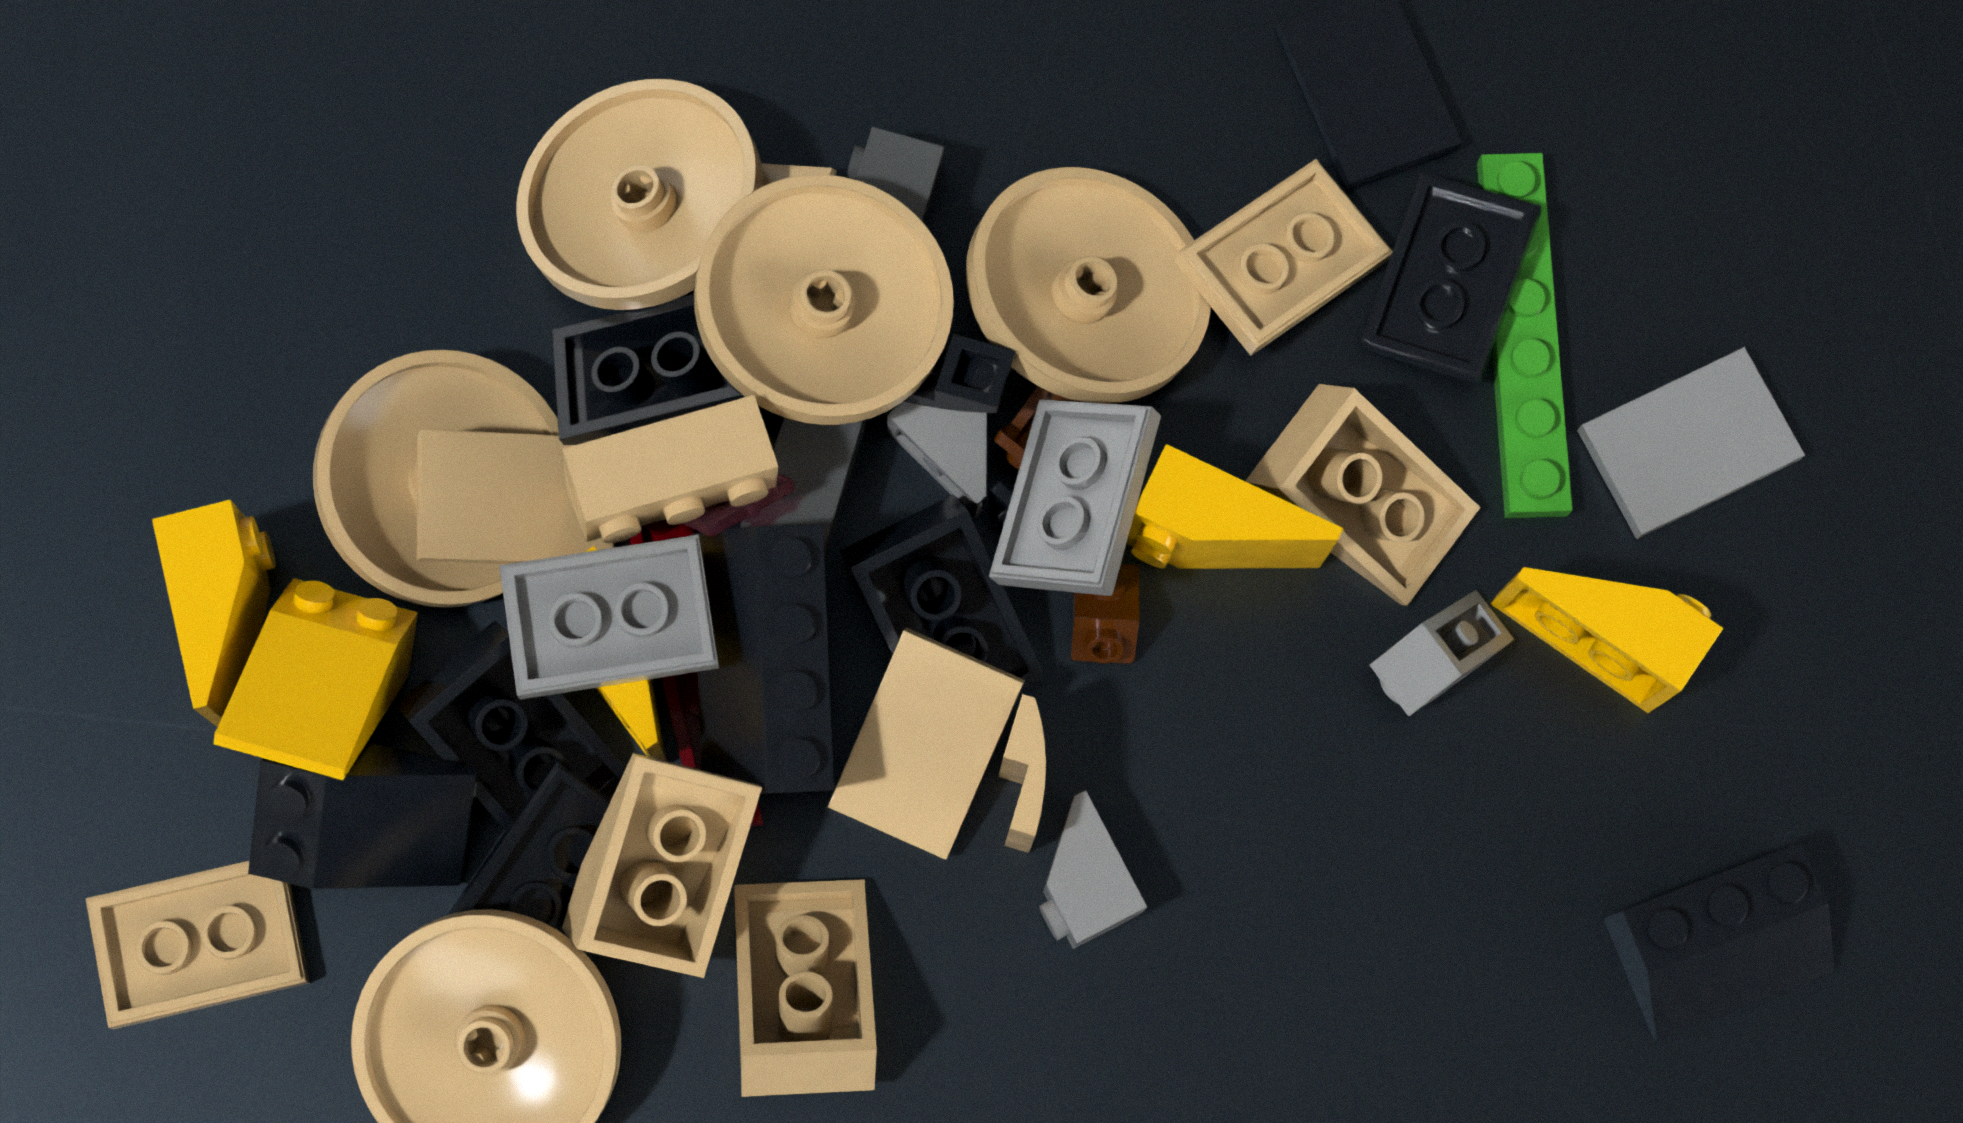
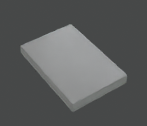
(1690, 443)
(1075, 497)
(608, 617)

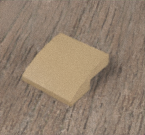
(1025, 764)

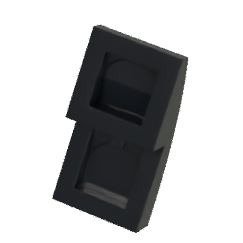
(966, 377)

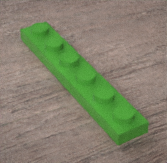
(1529, 359)

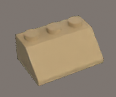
(670, 470)

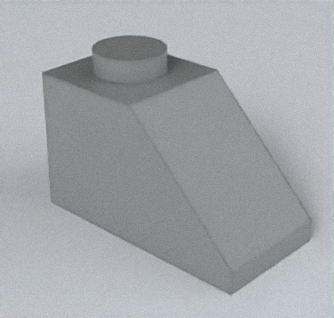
(948, 446)
(1441, 652)
(1087, 880)

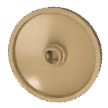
(633, 190)
(1085, 285)
(823, 299)
(370, 466)
(486, 1026)

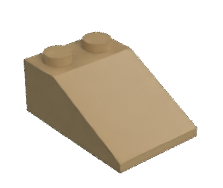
(1373, 482)
(662, 866)
(804, 988)

